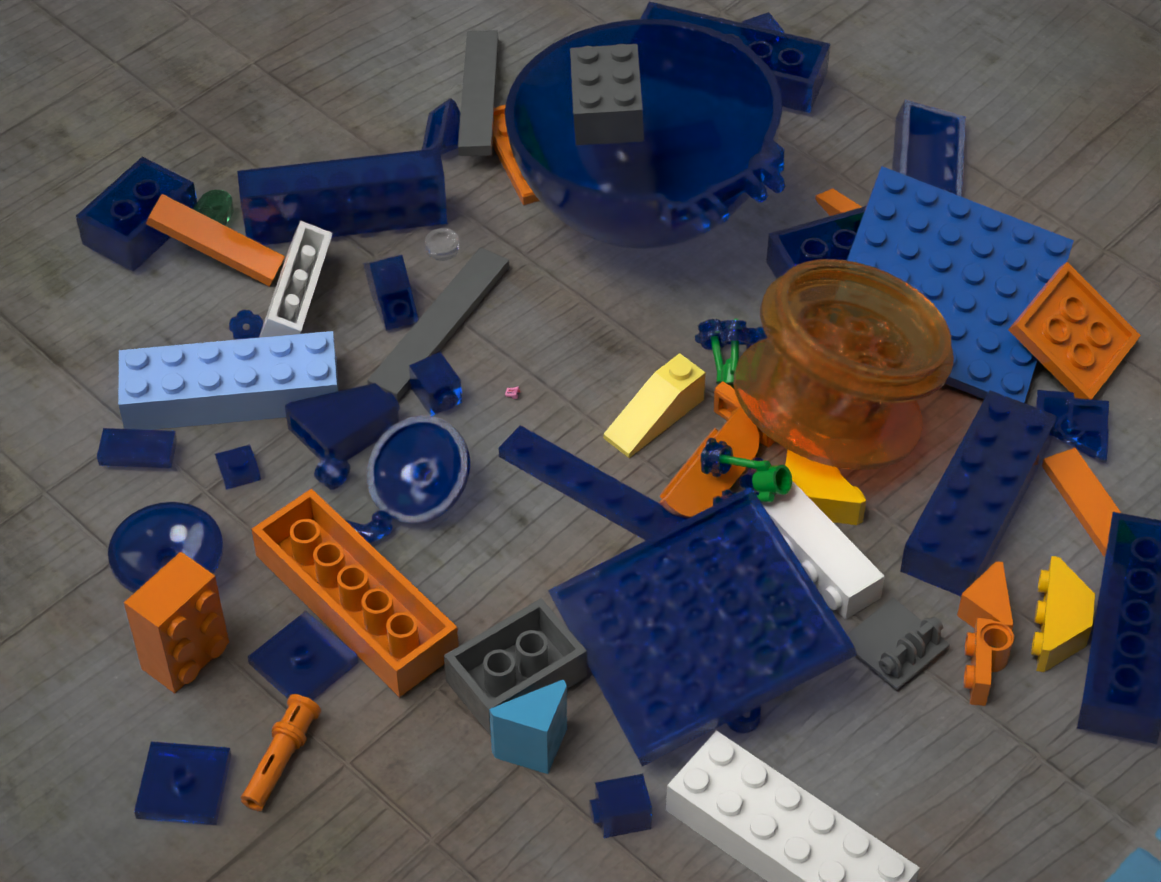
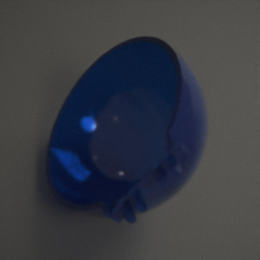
(705, 146)

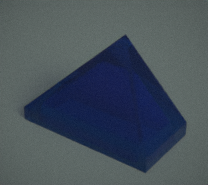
(443, 127)

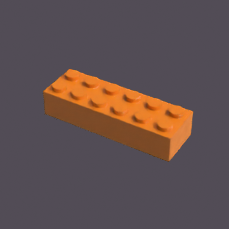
(355, 591)

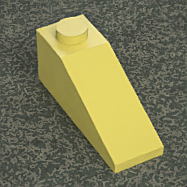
(657, 405)

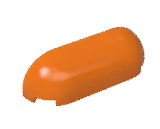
(692, 489)

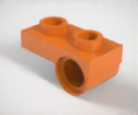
(984, 657)

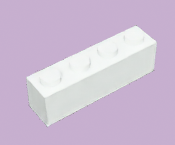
(297, 281)
(830, 559)

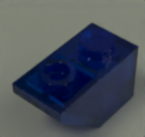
(391, 291)

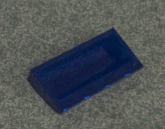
(930, 146)

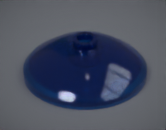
(404, 459)
(156, 535)

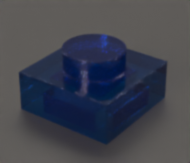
(238, 467)

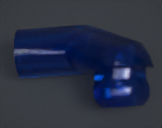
(377, 528)

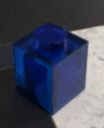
(435, 384)
(621, 806)

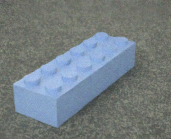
(223, 380)

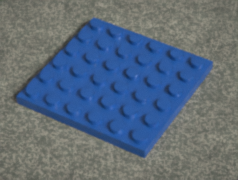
(973, 268)

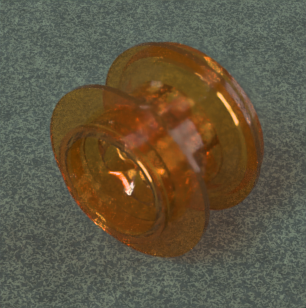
(844, 364)

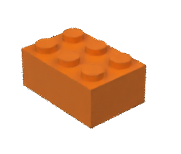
(177, 622)

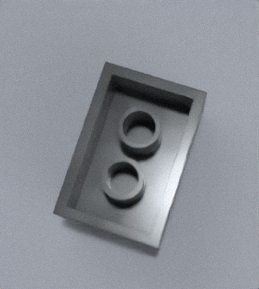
(606, 94)
(514, 659)

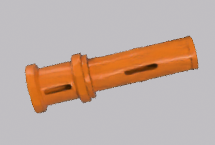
(287, 736)

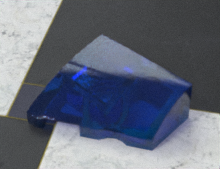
(1079, 421)

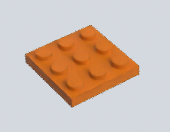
(1074, 333)

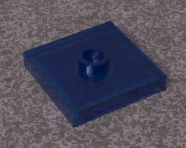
(303, 658)
(183, 783)

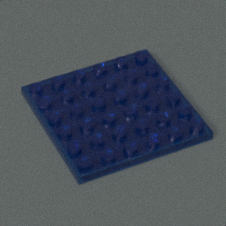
(700, 625)

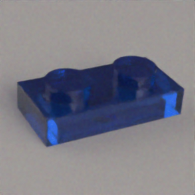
(137, 448)

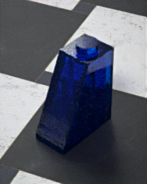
(343, 420)

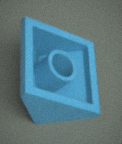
(530, 727)

